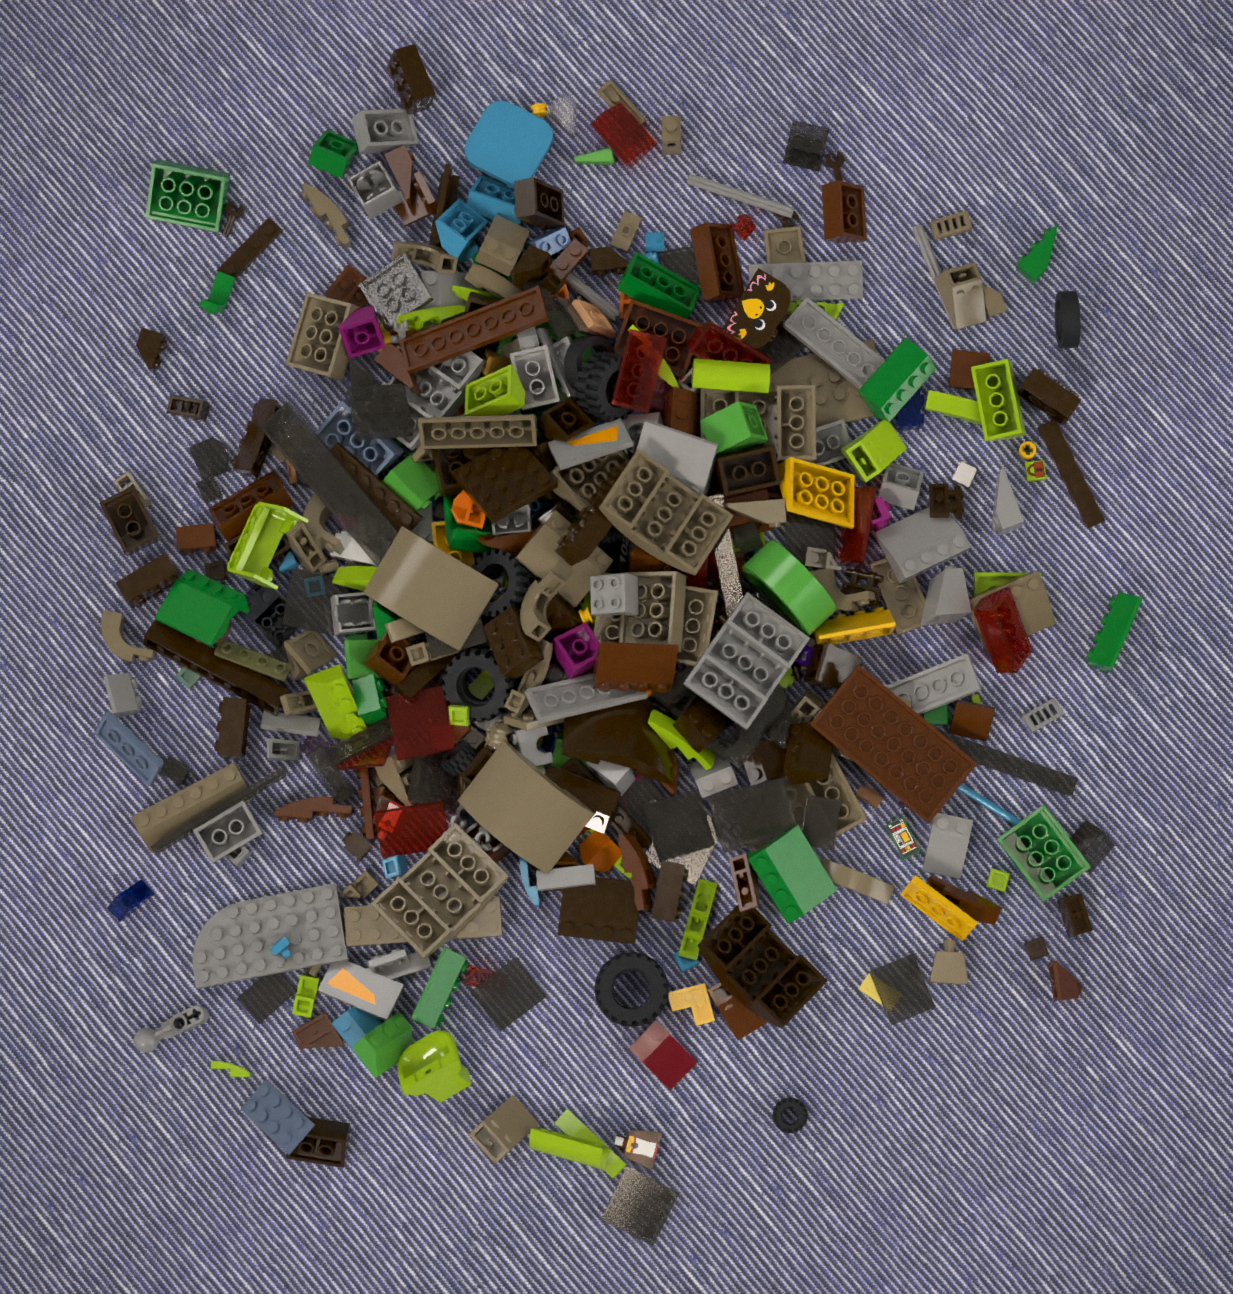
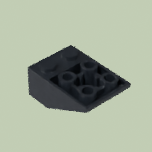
(267, 613)

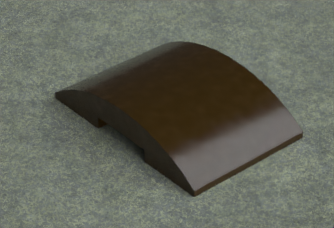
(621, 738)
(760, 967)

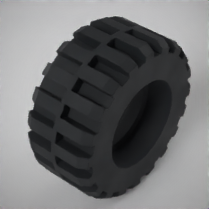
(457, 689)
(658, 989)

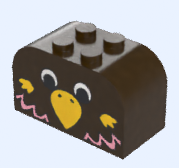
(760, 311)

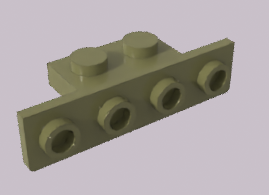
(251, 659)

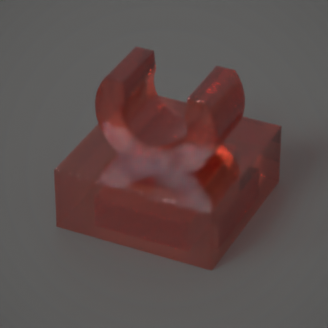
(743, 227)

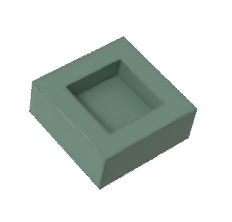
(188, 677)

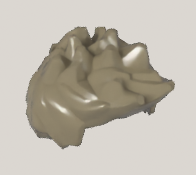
(497, 735)

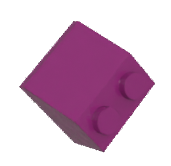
(362, 332)
(576, 650)

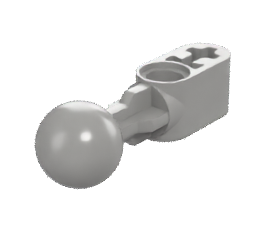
(147, 1039)

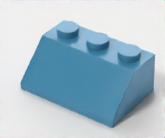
(492, 198)
(459, 228)
(355, 1025)

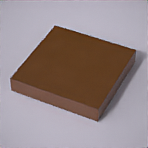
(961, 365)

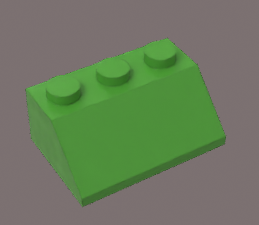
(384, 1045)

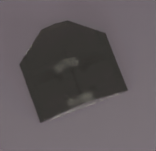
(210, 457)

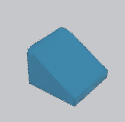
(288, 564)
(395, 866)

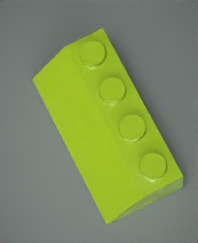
(998, 400)
(335, 702)

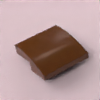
(347, 288)
(972, 720)

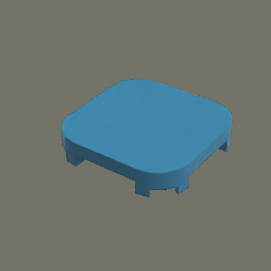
(508, 143)

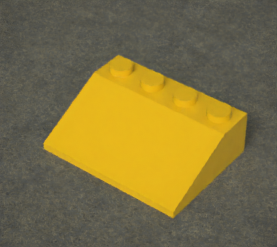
(817, 491)
(855, 627)

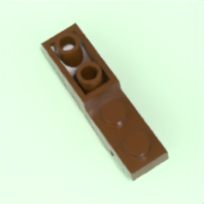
(304, 809)
(636, 862)
(969, 902)

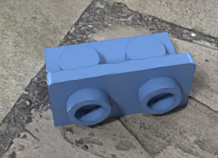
(551, 241)

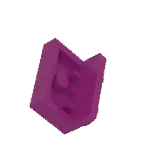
(882, 512)

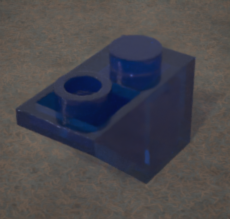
(910, 414)
(130, 900)

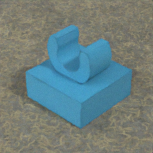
(280, 946)

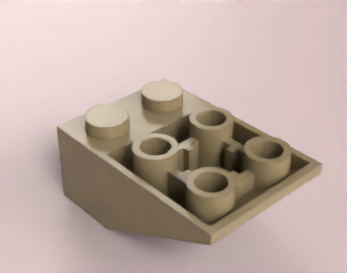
(962, 295)
(397, 776)
(503, 1129)

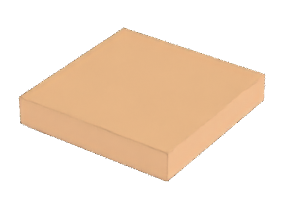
(594, 318)

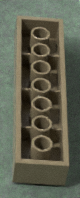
(369, 928)

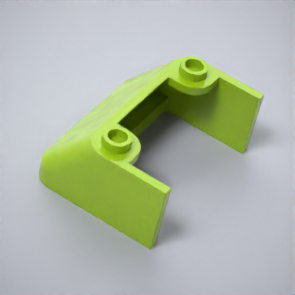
(260, 541)

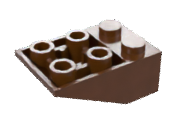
(736, 1015)

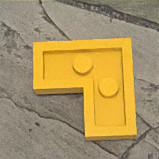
(697, 999)

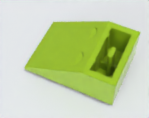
(873, 450)

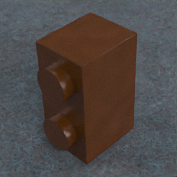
(196, 538)

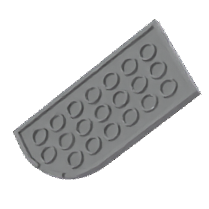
(238, 937)

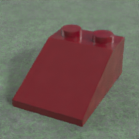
(662, 1055)

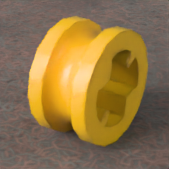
(539, 109)
(1023, 454)
(586, 615)

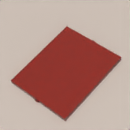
(420, 724)
(410, 828)

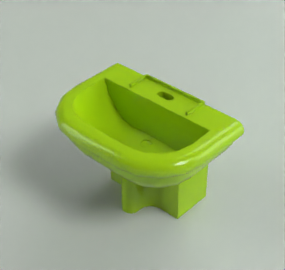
(433, 1067)

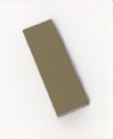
(612, 96)

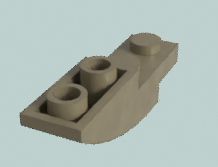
(325, 208)

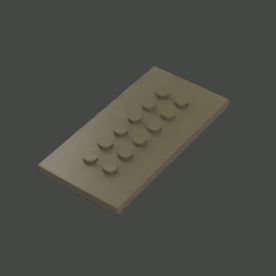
(834, 393)

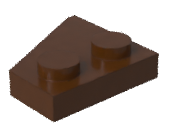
(317, 1033)

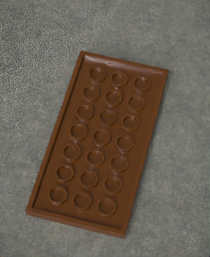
(893, 744)

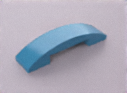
(531, 890)

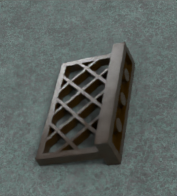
(445, 198)

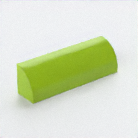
(730, 375)
(568, 1147)

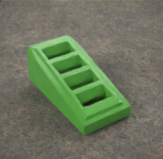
(601, 157)

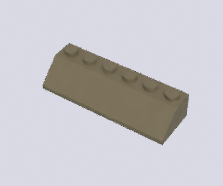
(478, 431)
(188, 804)

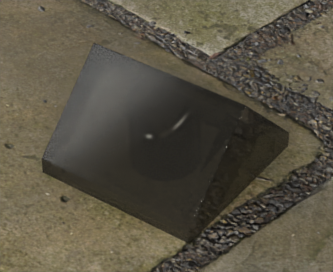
(1092, 844)

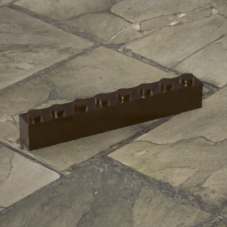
(229, 675)

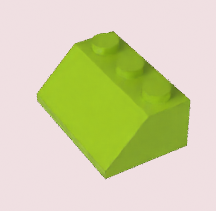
(495, 394)

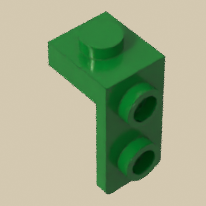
(219, 294)

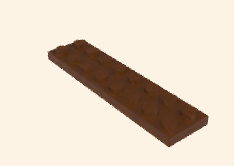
(474, 330)

